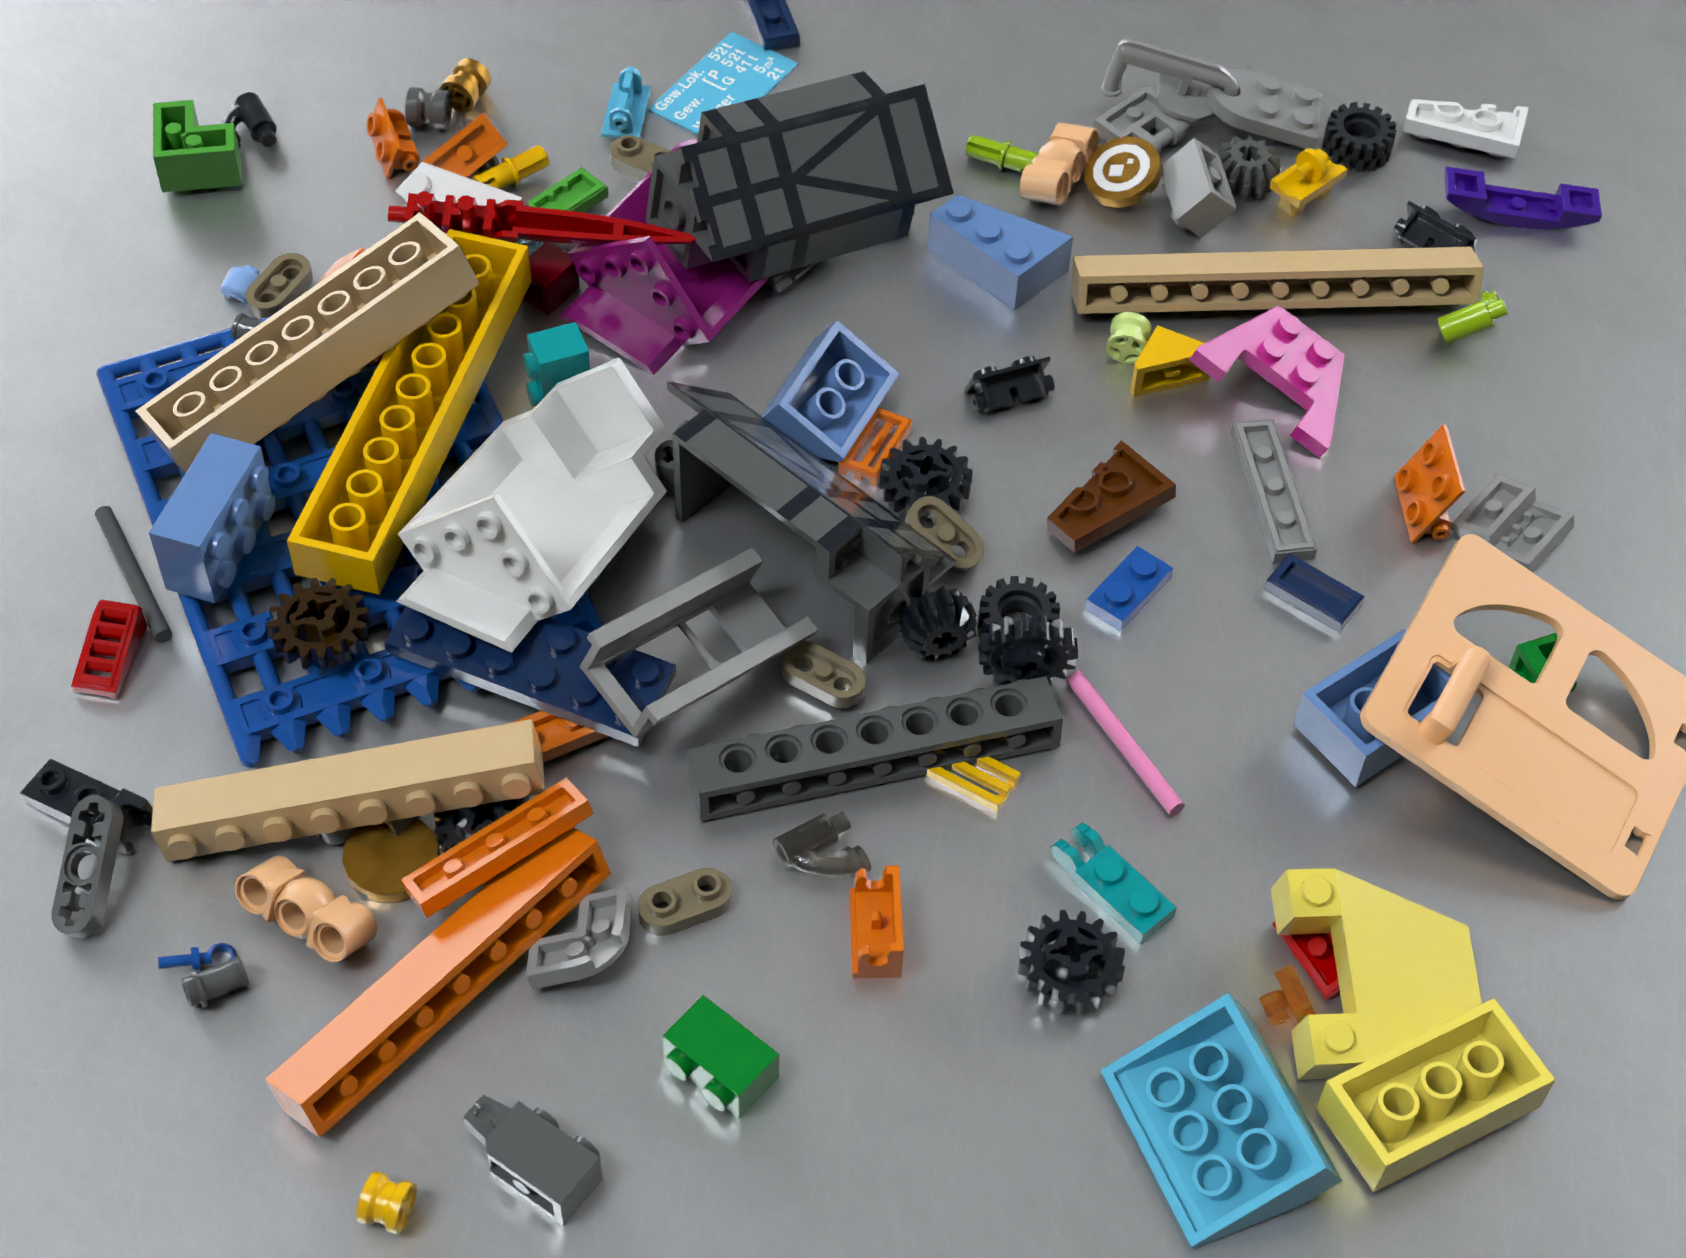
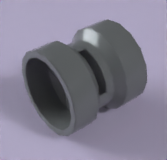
(428, 108)

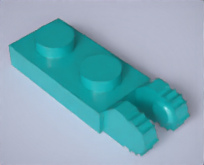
(1114, 884)

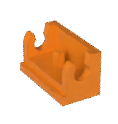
(876, 925)

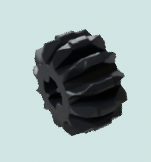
(938, 622)

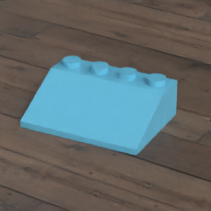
(1219, 1124)

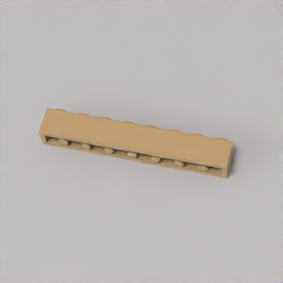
(348, 790)

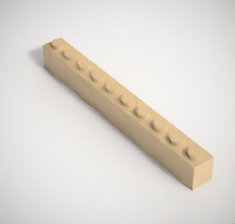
(1276, 280)

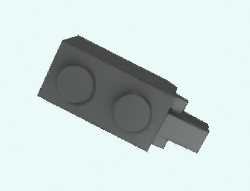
(536, 1156)

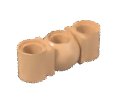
(1059, 164)
(306, 908)

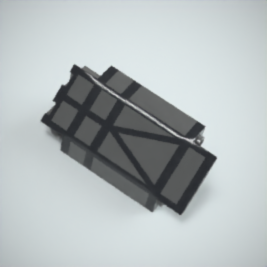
(800, 176)
(858, 542)

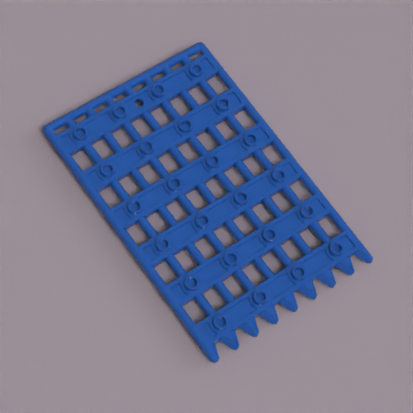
(322, 695)

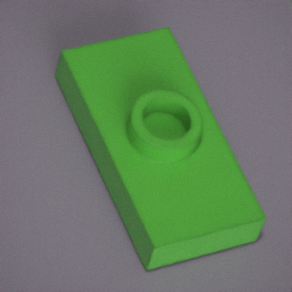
(573, 193)

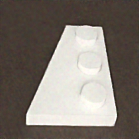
(1477, 129)

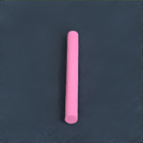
(1125, 743)

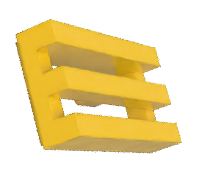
(974, 792)

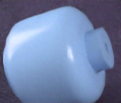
(238, 281)

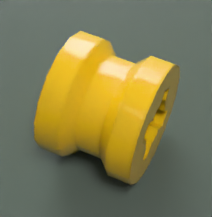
(386, 1202)

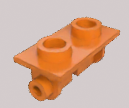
(391, 139)

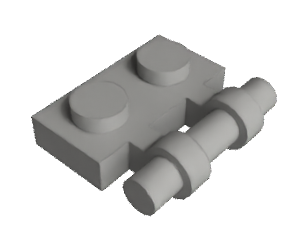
(1138, 116)

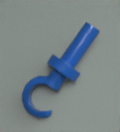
(195, 958)

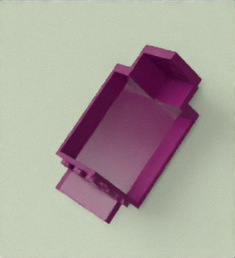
(644, 297)

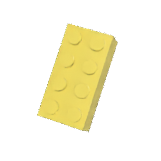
(1434, 1094)

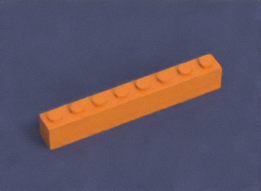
(435, 981)

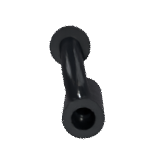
(255, 117)

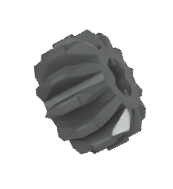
(1249, 166)

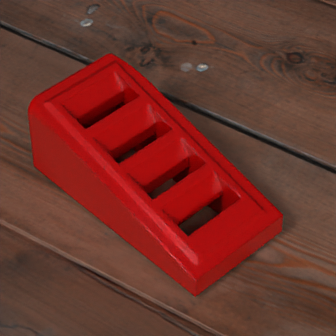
(113, 621)

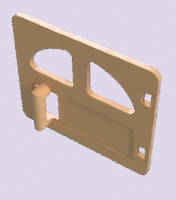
(1524, 749)

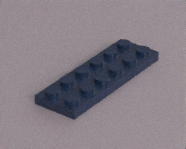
(539, 670)

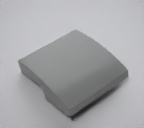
(1515, 522)

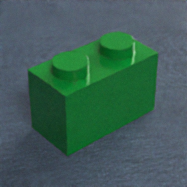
(720, 1057)

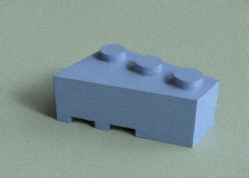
(998, 249)

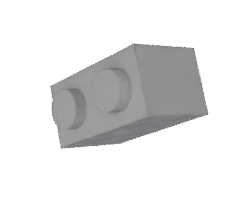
(1197, 188)

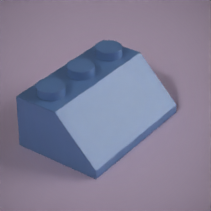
(831, 393)

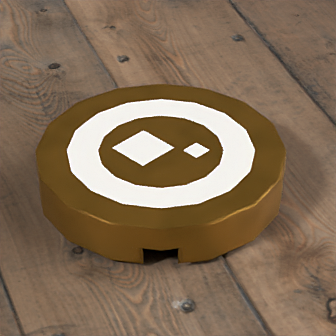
(1122, 171)

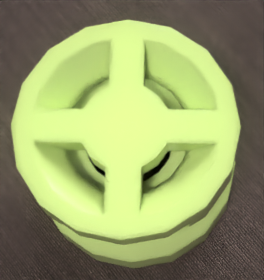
(1128, 337)

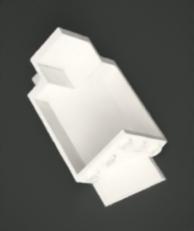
(537, 509)

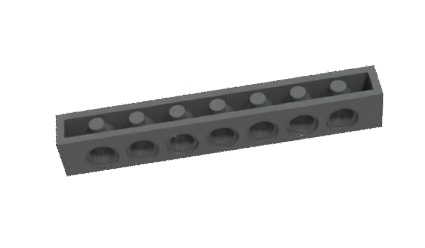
(872, 747)

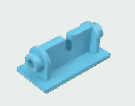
(626, 105)

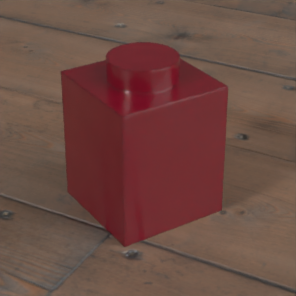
(552, 278)

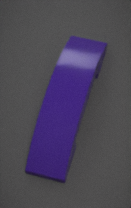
(1521, 208)

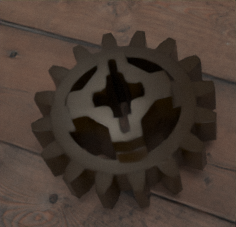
(319, 623)

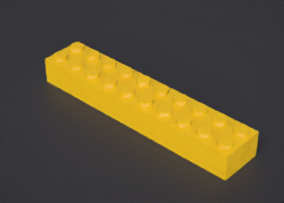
(407, 426)

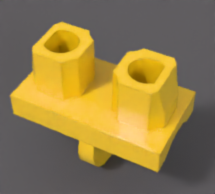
(1306, 180)

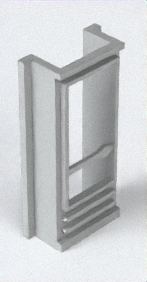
(733, 603)

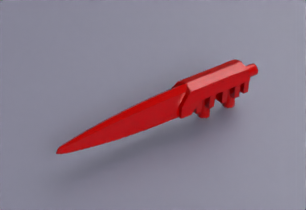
(515, 222)

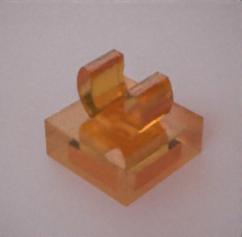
(1289, 1001)

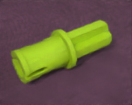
(998, 153)

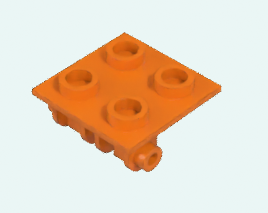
(1430, 487)

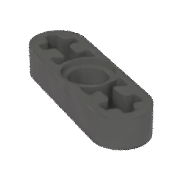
(99, 883)

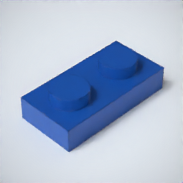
(1128, 588)

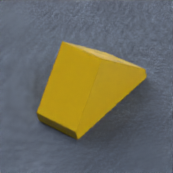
(1166, 363)

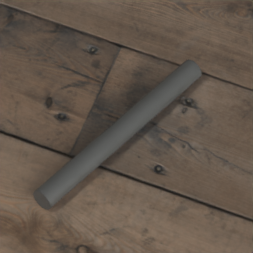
(133, 574)

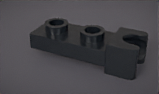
(59, 789)

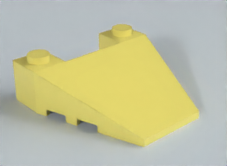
(1394, 964)

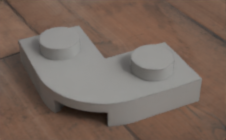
(596, 944)

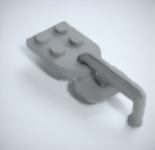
(1205, 90)

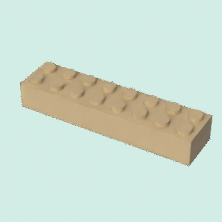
(313, 342)

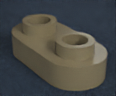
(634, 155)
(279, 285)
(947, 531)
(825, 675)
(687, 902)

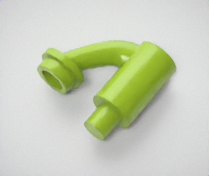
(1472, 318)

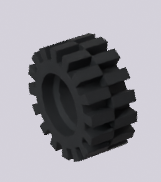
(1360, 122)
(1016, 597)

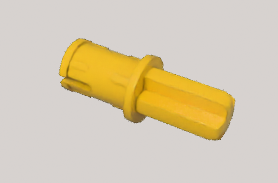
(515, 169)

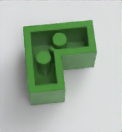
(193, 154)

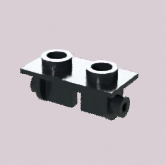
(1426, 225)
(994, 385)

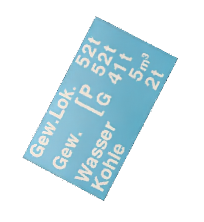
(725, 76)

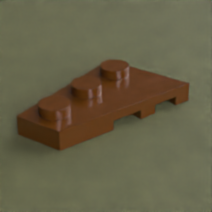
(1111, 499)

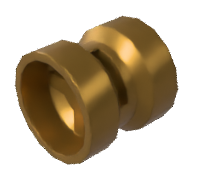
(466, 84)

